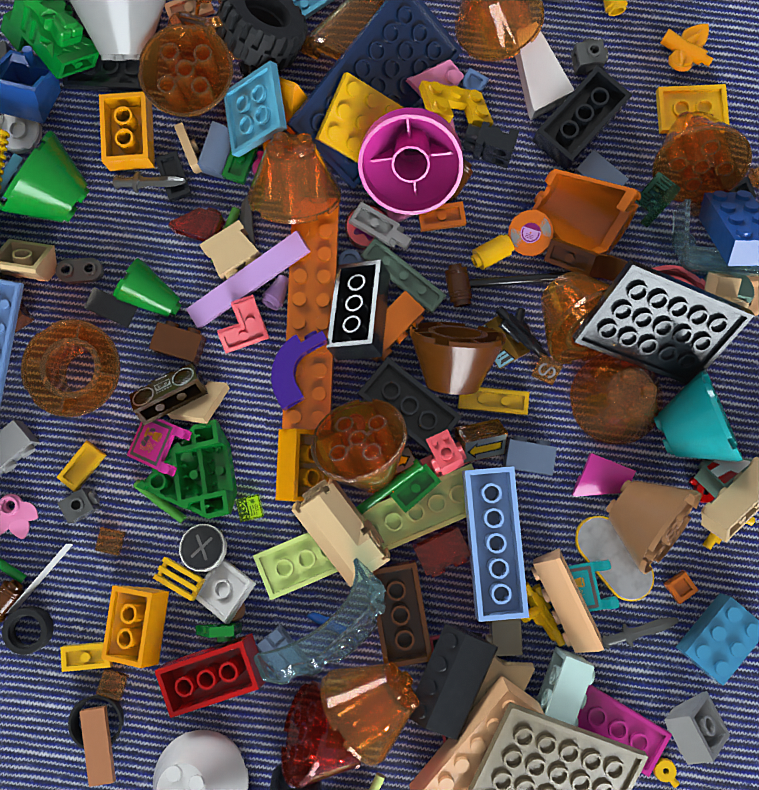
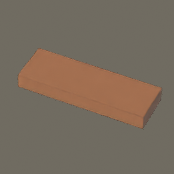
(97, 746)

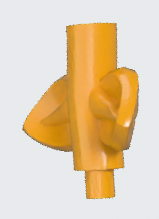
(687, 47)

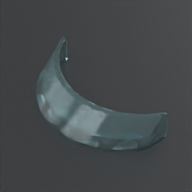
(334, 638)

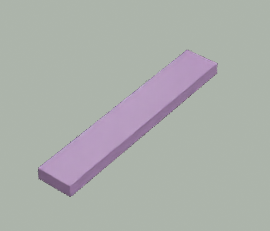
(248, 279)

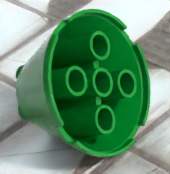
(46, 184)

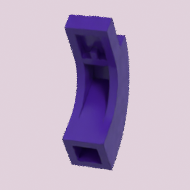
(285, 365)

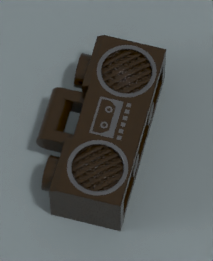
(168, 393)

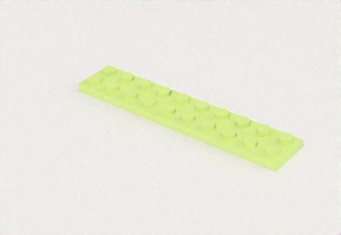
(303, 561)

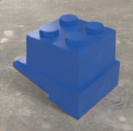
(27, 86)

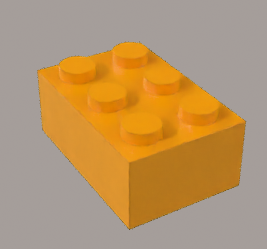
(126, 131)

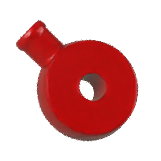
(707, 497)

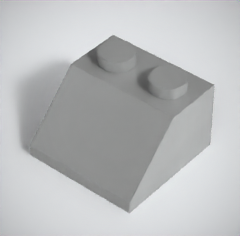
(697, 729)

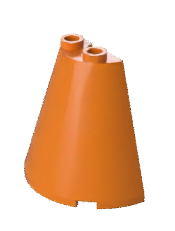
(587, 209)

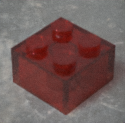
(441, 551)

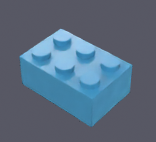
(721, 638)

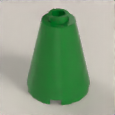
(147, 290)

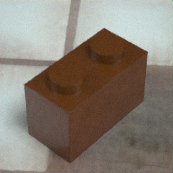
(177, 342)

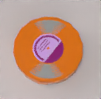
(531, 232)

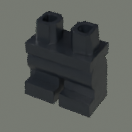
(490, 143)

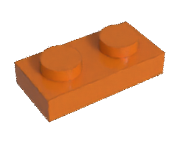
(443, 217)

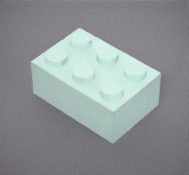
(565, 686)

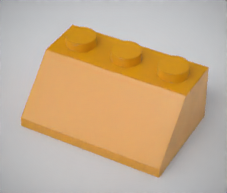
(295, 465)
(135, 626)

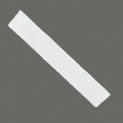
(41, 576)

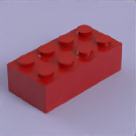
(209, 676)

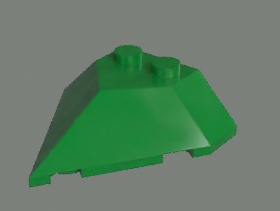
(203, 473)

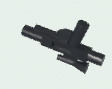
(519, 330)

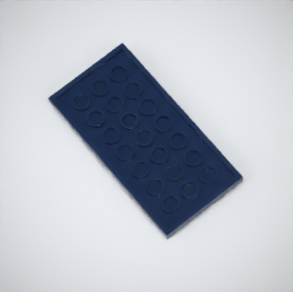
(391, 47)

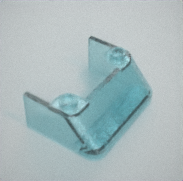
(699, 258)

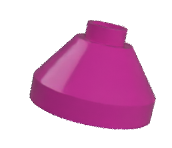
(405, 179)

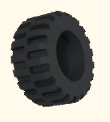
(262, 30)

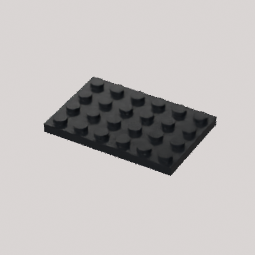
(661, 323)

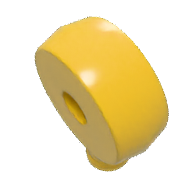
(667, 775)

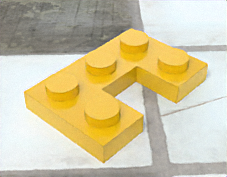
(441, 98)

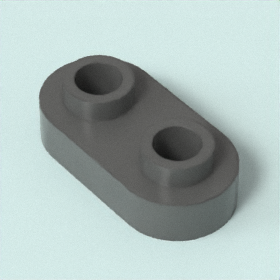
(78, 270)

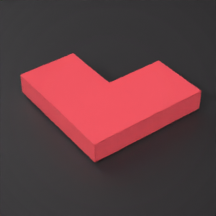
(249, 328)

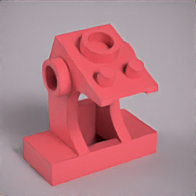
(445, 454)

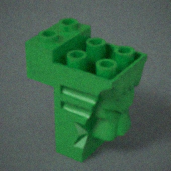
(51, 34)

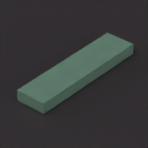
(405, 276)

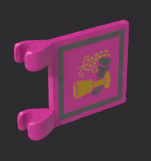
(153, 443)

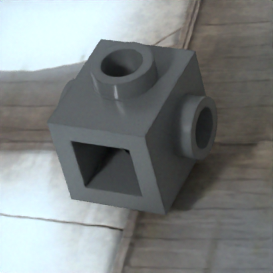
(588, 55)

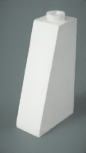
(541, 78)

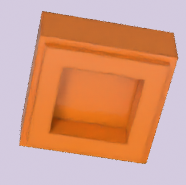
(681, 587)

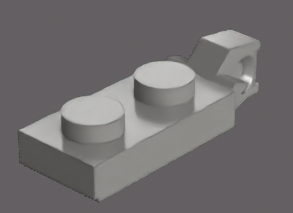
(379, 226)

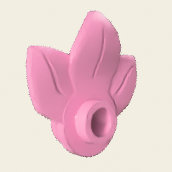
(17, 519)

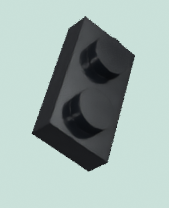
(171, 166)

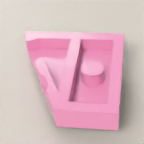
(443, 73)

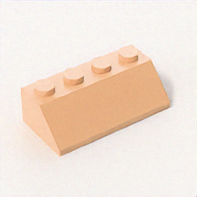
(568, 602)

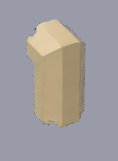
(340, 529)

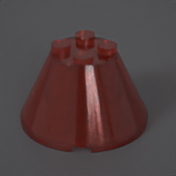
(311, 744)

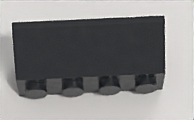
(452, 680)

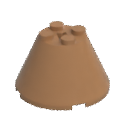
(651, 519)

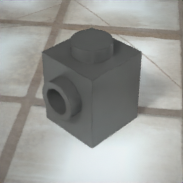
(79, 505)

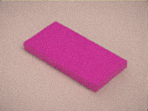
(620, 723)

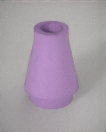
(276, 293)

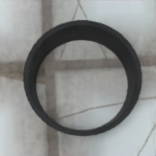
(73, 721)

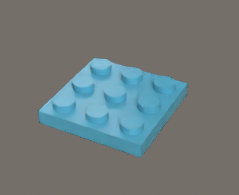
(255, 109)

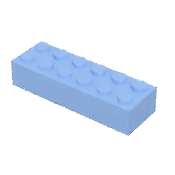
(495, 544)

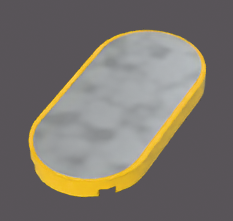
(599, 541)

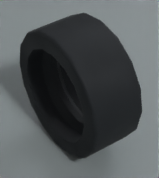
(9, 633)

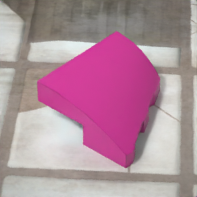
(601, 477)

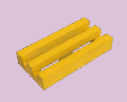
(163, 570)

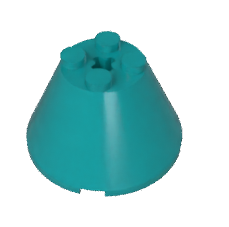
(698, 424)

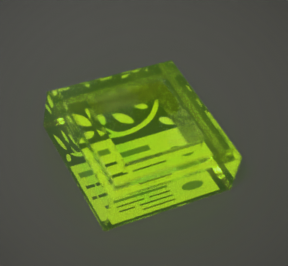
(249, 508)

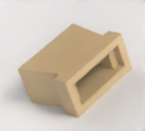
(230, 250)

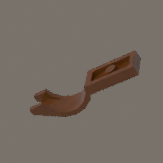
(583, 260)

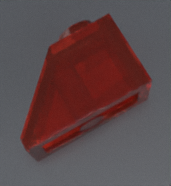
(198, 224)

